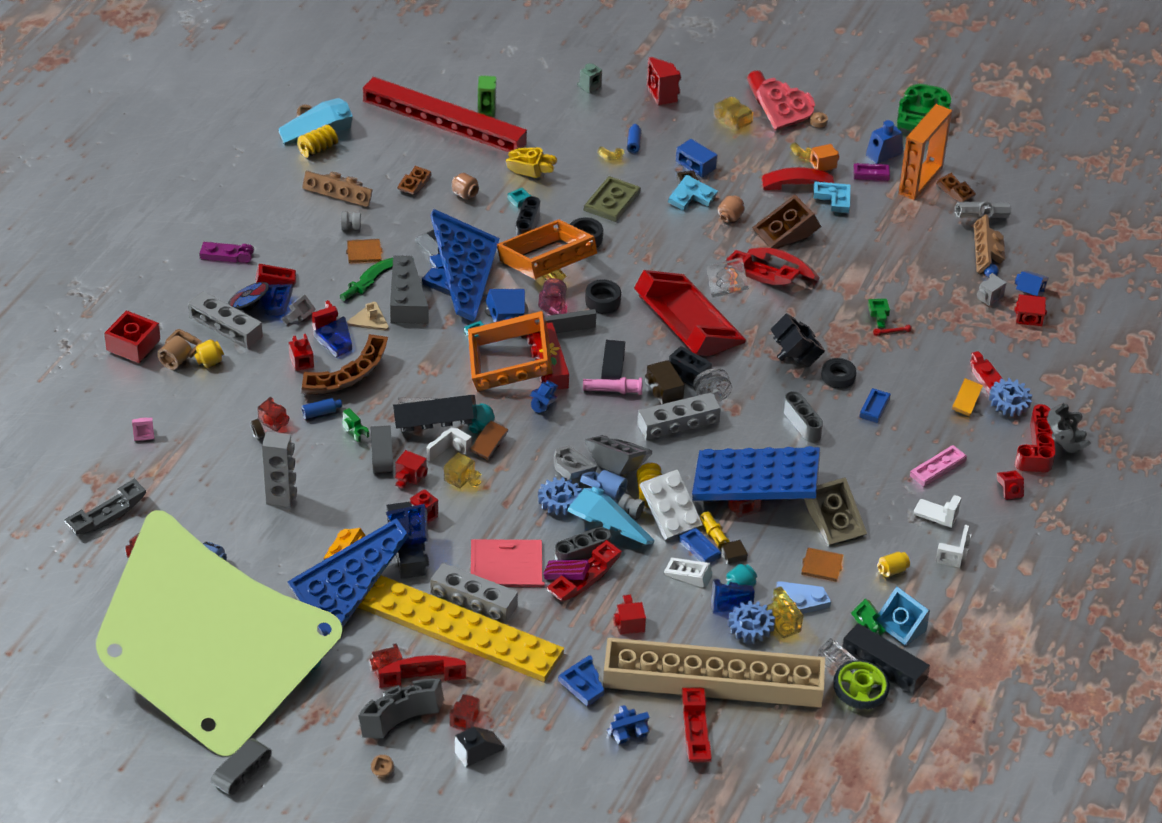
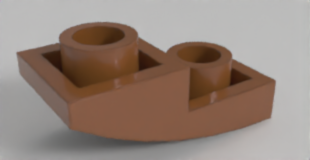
(415, 180)
(955, 189)
(489, 439)

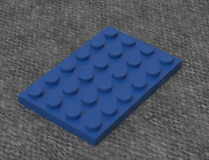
(756, 474)

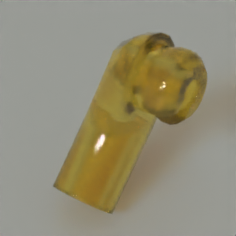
(799, 153)
(611, 156)

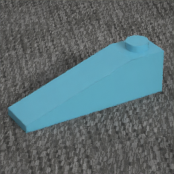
(330, 112)
(599, 507)

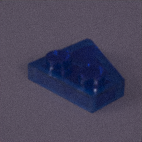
(277, 299)
(335, 337)
(413, 521)
(726, 597)

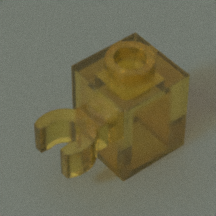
(460, 471)

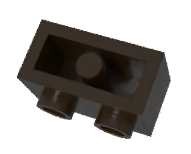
(664, 382)

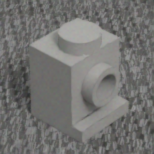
(991, 290)

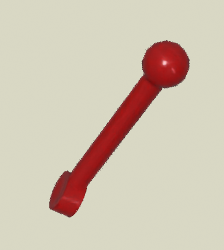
(876, 332)

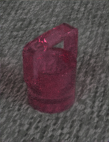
(553, 297)

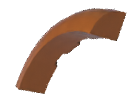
(348, 374)

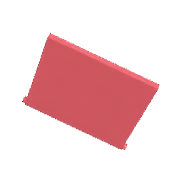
(508, 561)

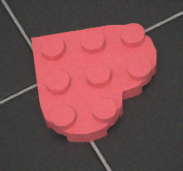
(784, 104)

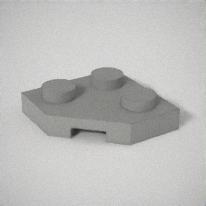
(572, 463)

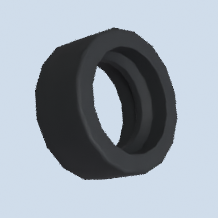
(591, 225)
(600, 287)

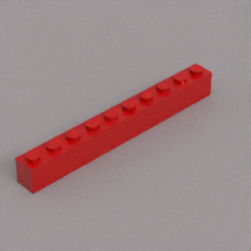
(444, 115)

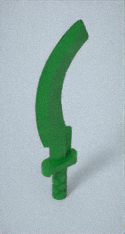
(366, 278)

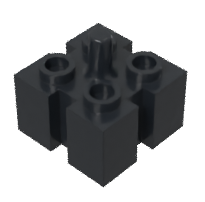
(796, 341)

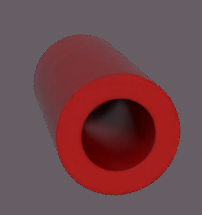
(755, 80)

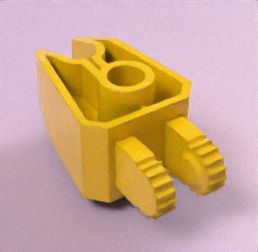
(530, 162)

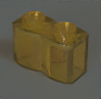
(733, 113)

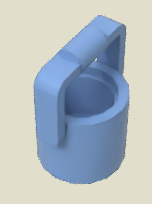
(611, 483)

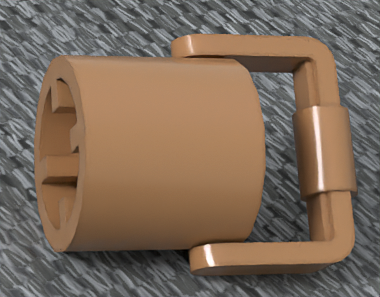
(177, 349)

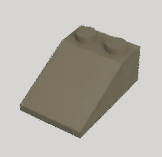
(836, 512)

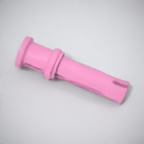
(623, 385)

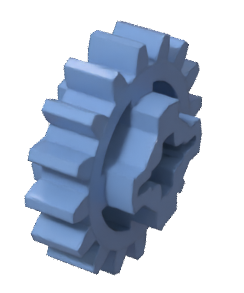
(1010, 397)
(558, 495)
(751, 621)

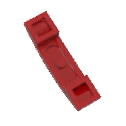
(794, 175)
(765, 254)
(765, 273)
(601, 561)
(422, 666)
(695, 725)

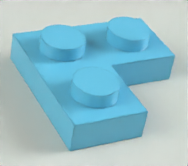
(691, 189)
(837, 193)

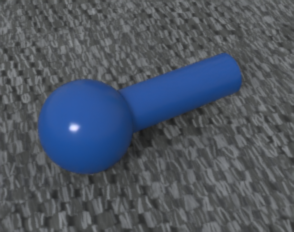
(992, 268)

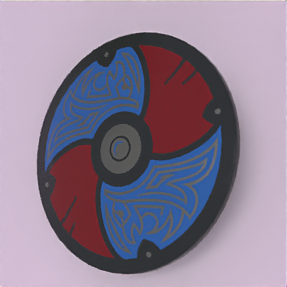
(249, 296)

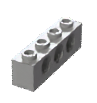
(225, 319)
(678, 416)
(278, 469)
(474, 592)

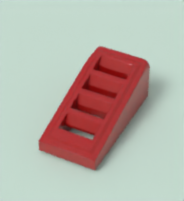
(275, 275)

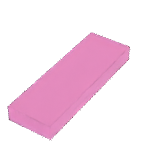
(938, 466)

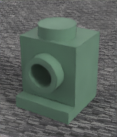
(590, 78)

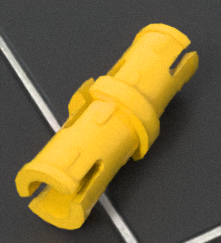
(713, 529)

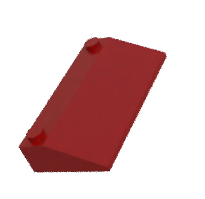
(688, 312)

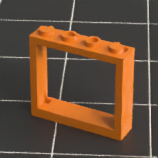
(915, 173)
(579, 247)
(505, 330)

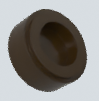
(257, 429)

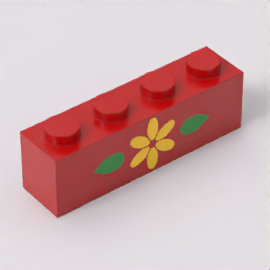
(560, 371)

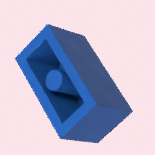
(696, 158)
(1031, 283)

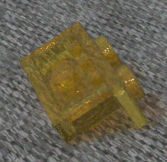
(787, 615)

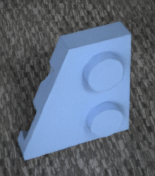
(806, 597)

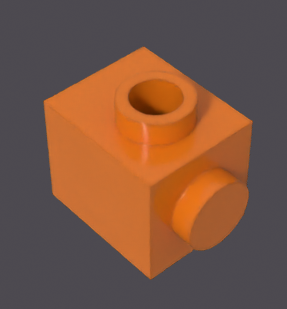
(824, 157)

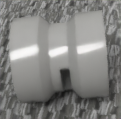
(350, 220)
(632, 506)

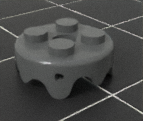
(1066, 431)

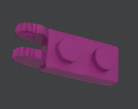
(226, 252)

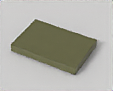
(612, 199)

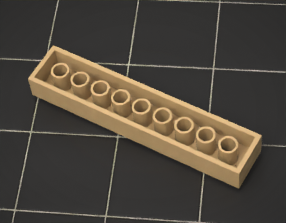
(721, 672)

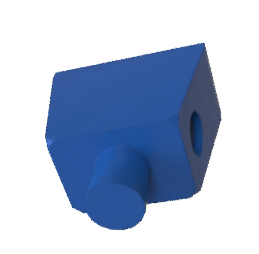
(885, 143)
(506, 303)

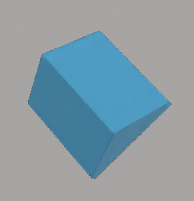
(903, 617)

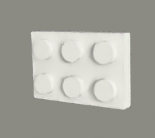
(671, 504)

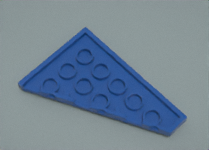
(466, 260)
(348, 575)

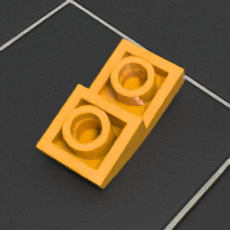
(967, 397)

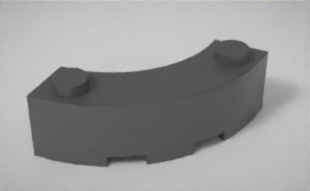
(400, 704)

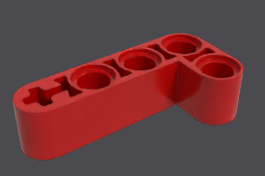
(1041, 454)

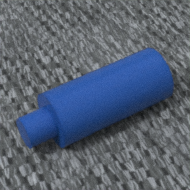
(634, 138)
(320, 408)

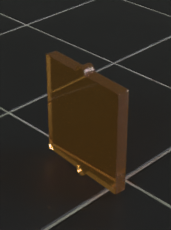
(364, 250)
(822, 564)

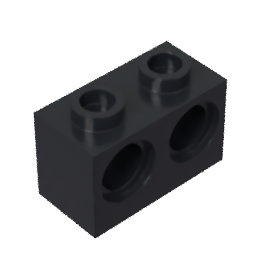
(688, 364)

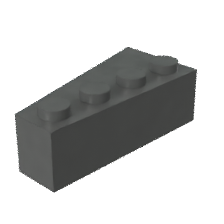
(407, 295)

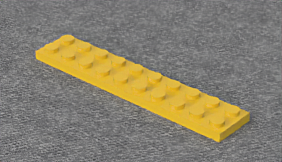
(462, 628)

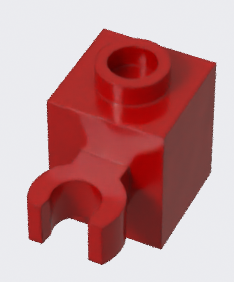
(301, 353)
(410, 468)
(630, 616)

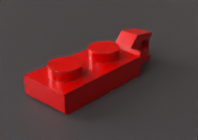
(984, 371)

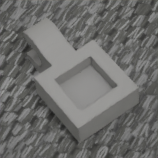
(300, 309)

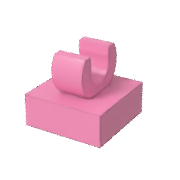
(143, 429)

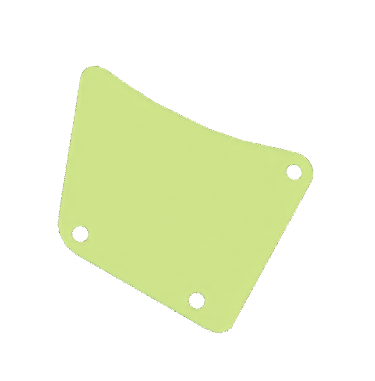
(207, 636)

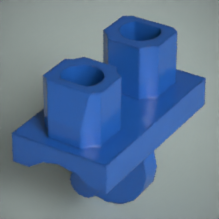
(543, 396)
(626, 721)

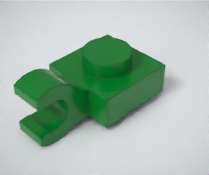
(880, 309)
(352, 423)
(866, 615)

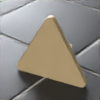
(369, 317)

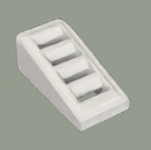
(700, 577)

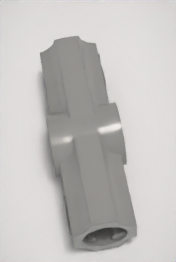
(973, 209)

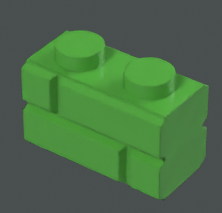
(487, 95)

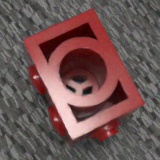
(1030, 310)

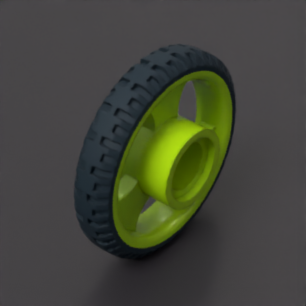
(861, 684)

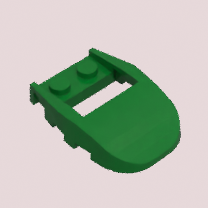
(920, 100)

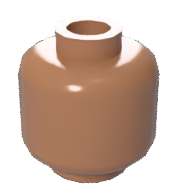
(465, 186)
(731, 209)

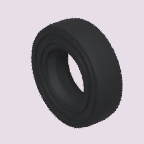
(838, 381)

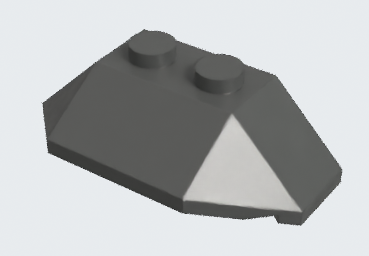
(616, 454)

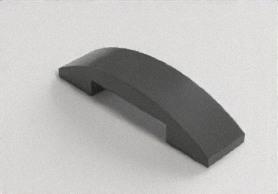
(108, 511)

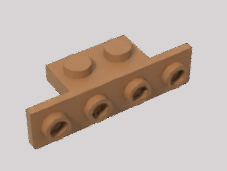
(338, 187)
(988, 244)

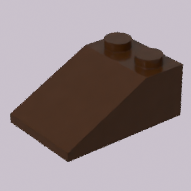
(787, 224)

